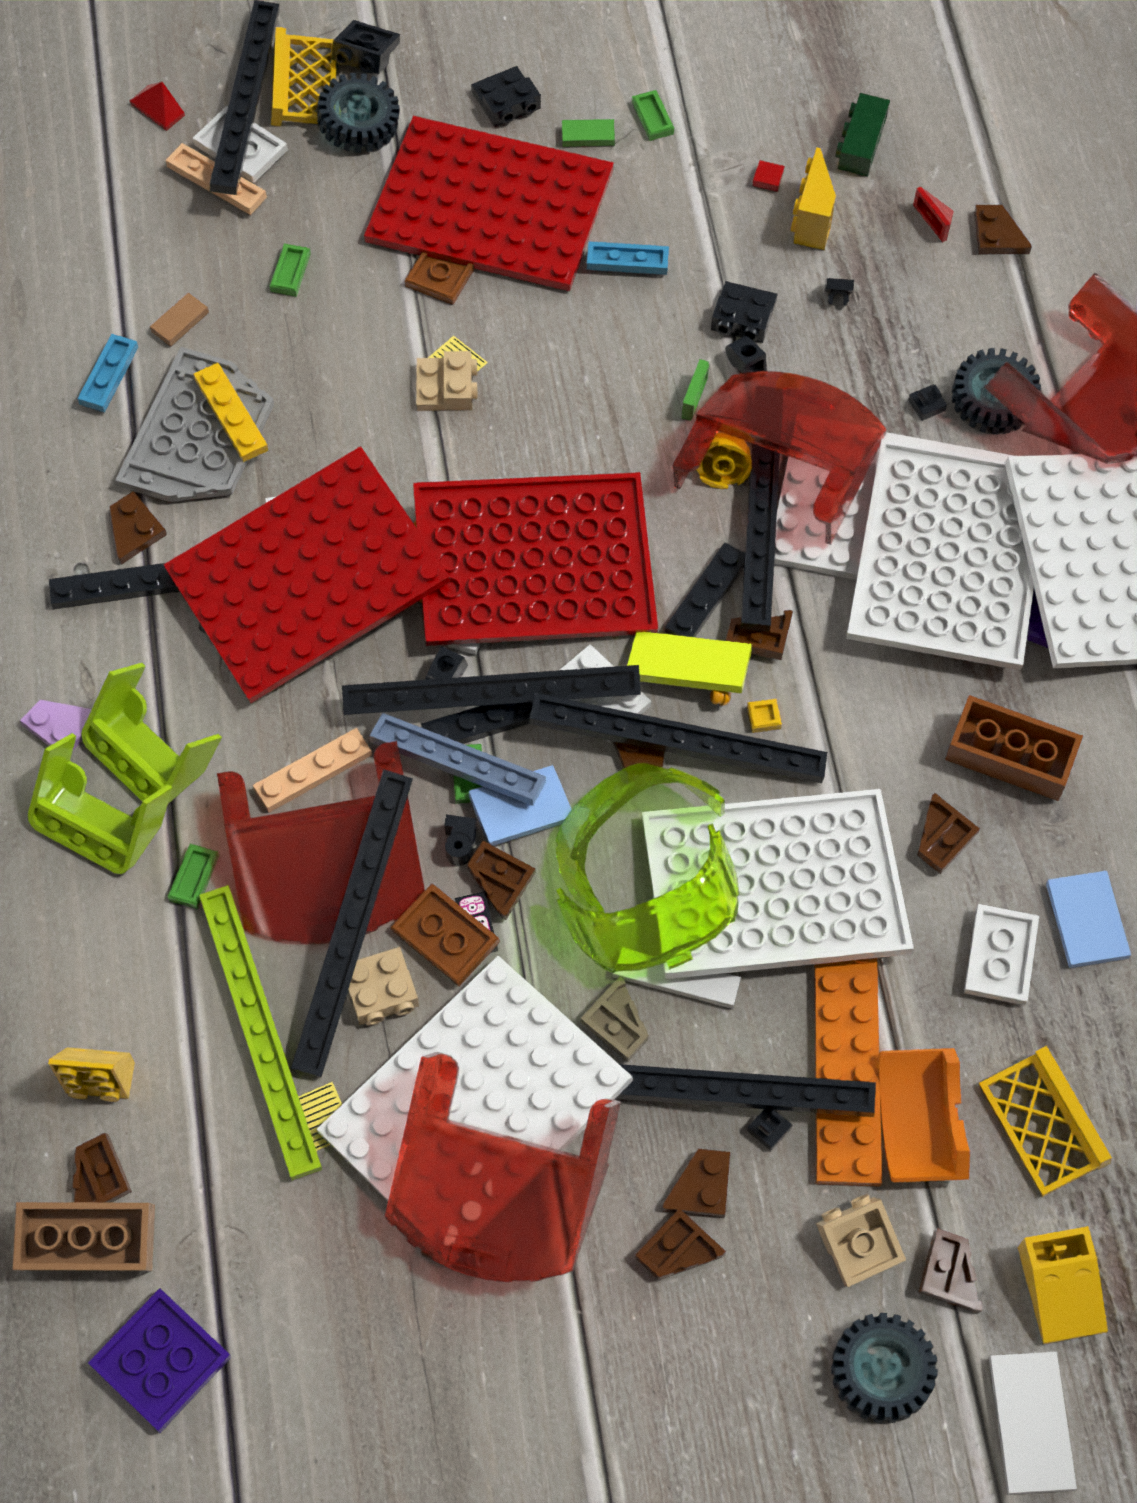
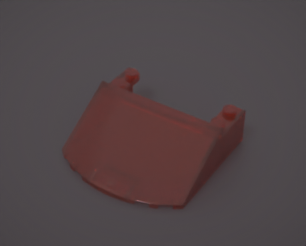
(1099, 403)
(795, 419)
(299, 861)
(489, 1198)

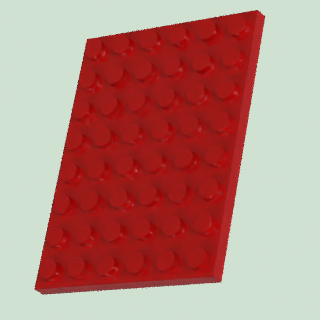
(490, 202)
(537, 558)
(306, 574)

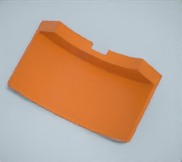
(920, 1115)

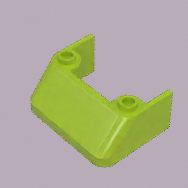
(131, 749)
(84, 822)

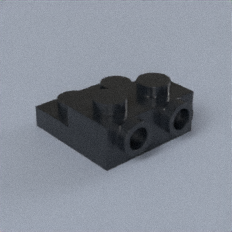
(364, 47)
(507, 96)
(743, 311)

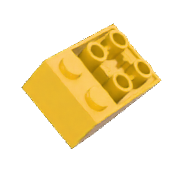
(815, 205)
(94, 1073)
(1064, 1284)

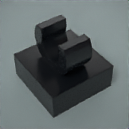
(839, 287)
(927, 402)
(769, 1128)

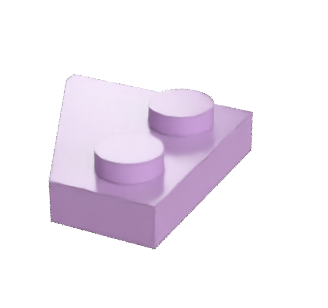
(55, 721)

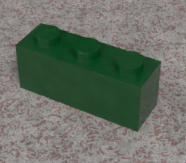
(862, 134)

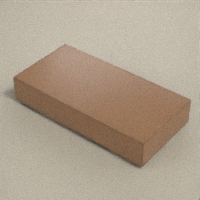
(179, 319)

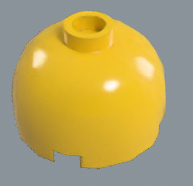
(726, 462)

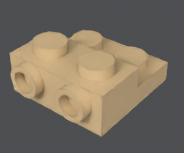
(446, 382)
(382, 987)
(860, 1239)

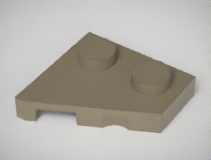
(617, 1021)

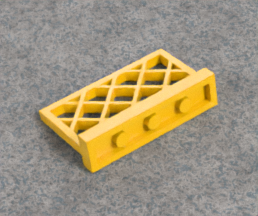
(282, 71)
(1068, 1106)

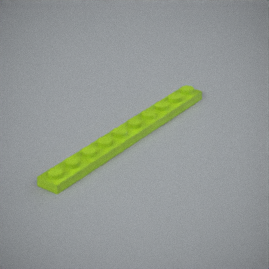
(260, 1033)

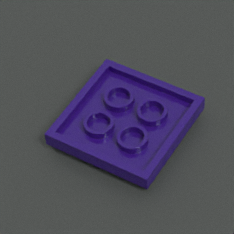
(159, 1360)

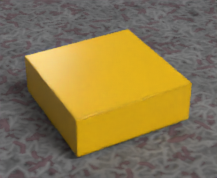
(764, 715)

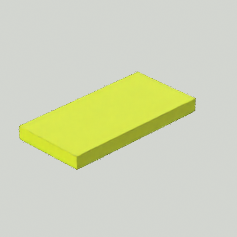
(691, 661)

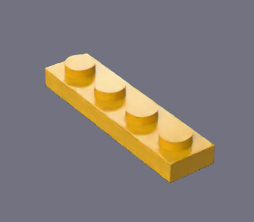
(230, 412)

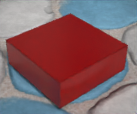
(768, 175)

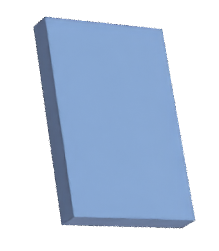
(509, 819)
(1088, 919)

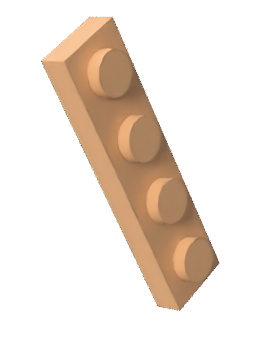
(199, 170)
(312, 770)

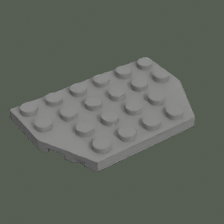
(182, 444)

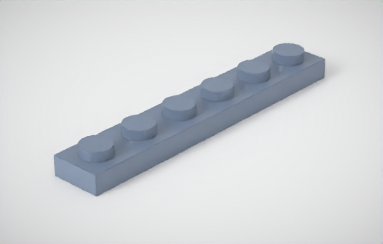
(459, 759)

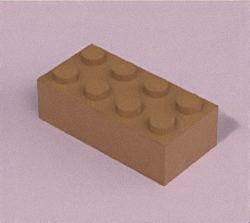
(83, 1236)

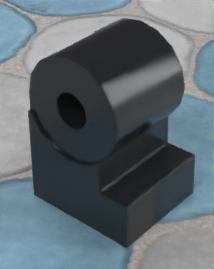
(746, 355)
(447, 665)
(461, 838)

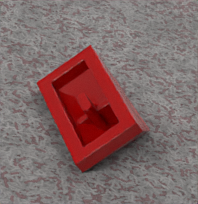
(158, 105)
(933, 212)

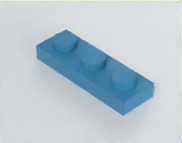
(627, 258)
(108, 373)

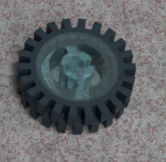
(355, 125)
(976, 401)
(916, 1378)

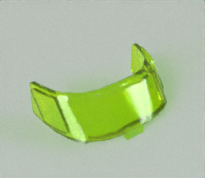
(600, 805)
(662, 927)

